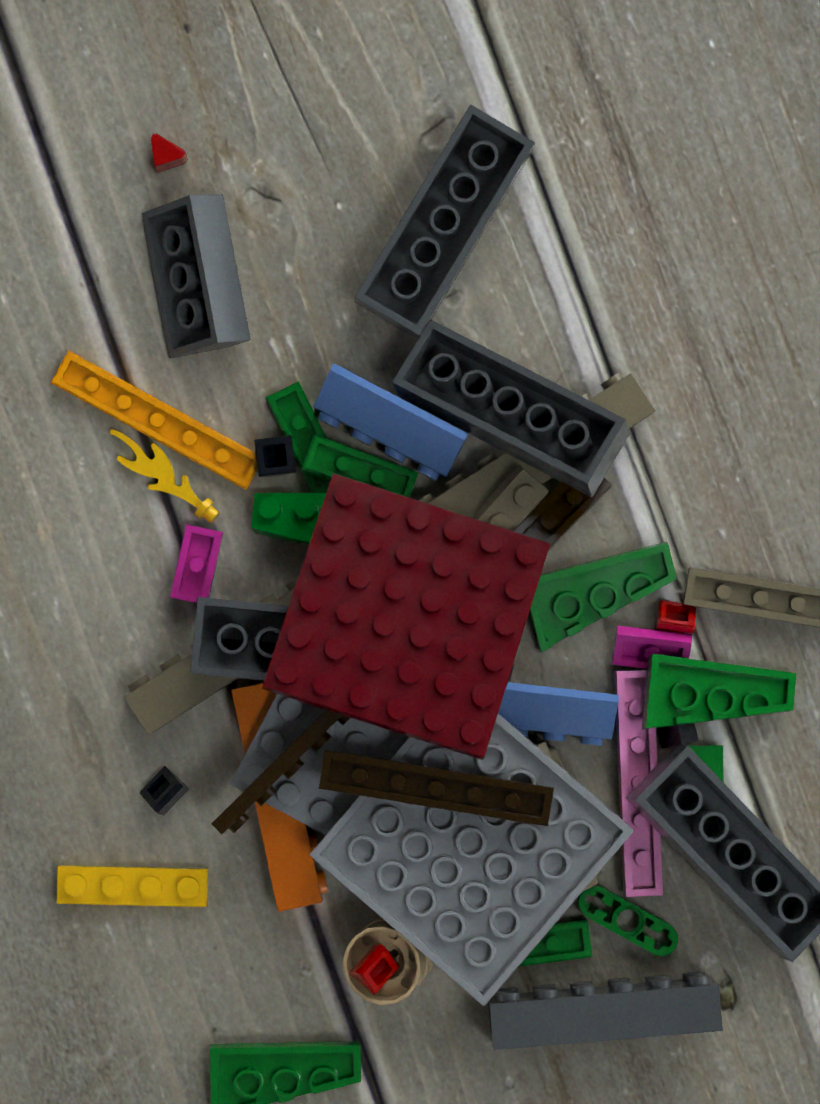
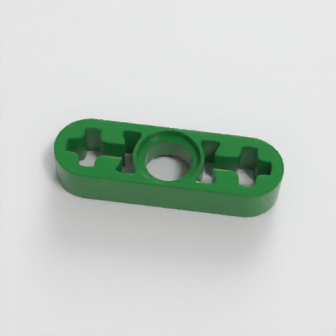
(647, 942)

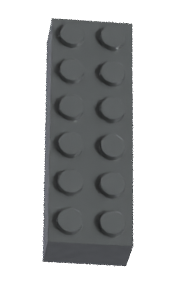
(444, 222)
(511, 408)
(731, 851)
(604, 1012)

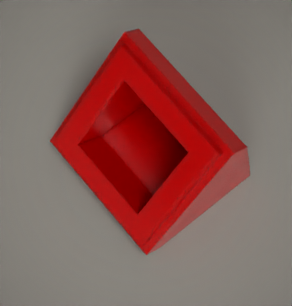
(166, 154)
(675, 617)
(374, 968)

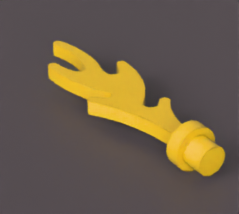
(162, 469)

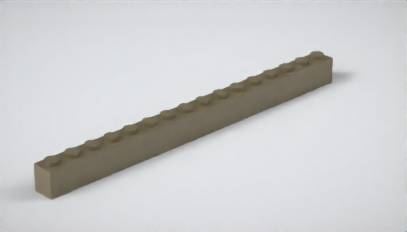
(178, 690)

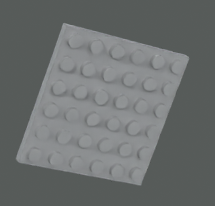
(468, 884)

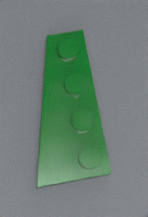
(287, 515)
(595, 589)
(705, 691)
(281, 1070)

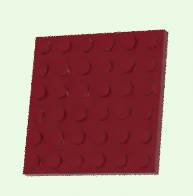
(406, 616)

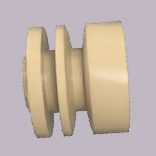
(411, 962)

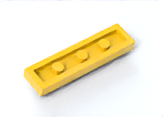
(132, 886)

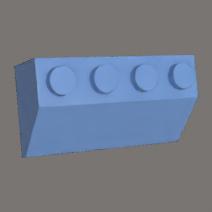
(389, 422)
(560, 712)

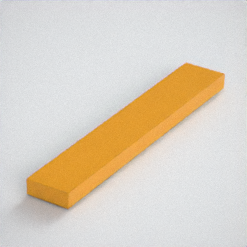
(156, 420)

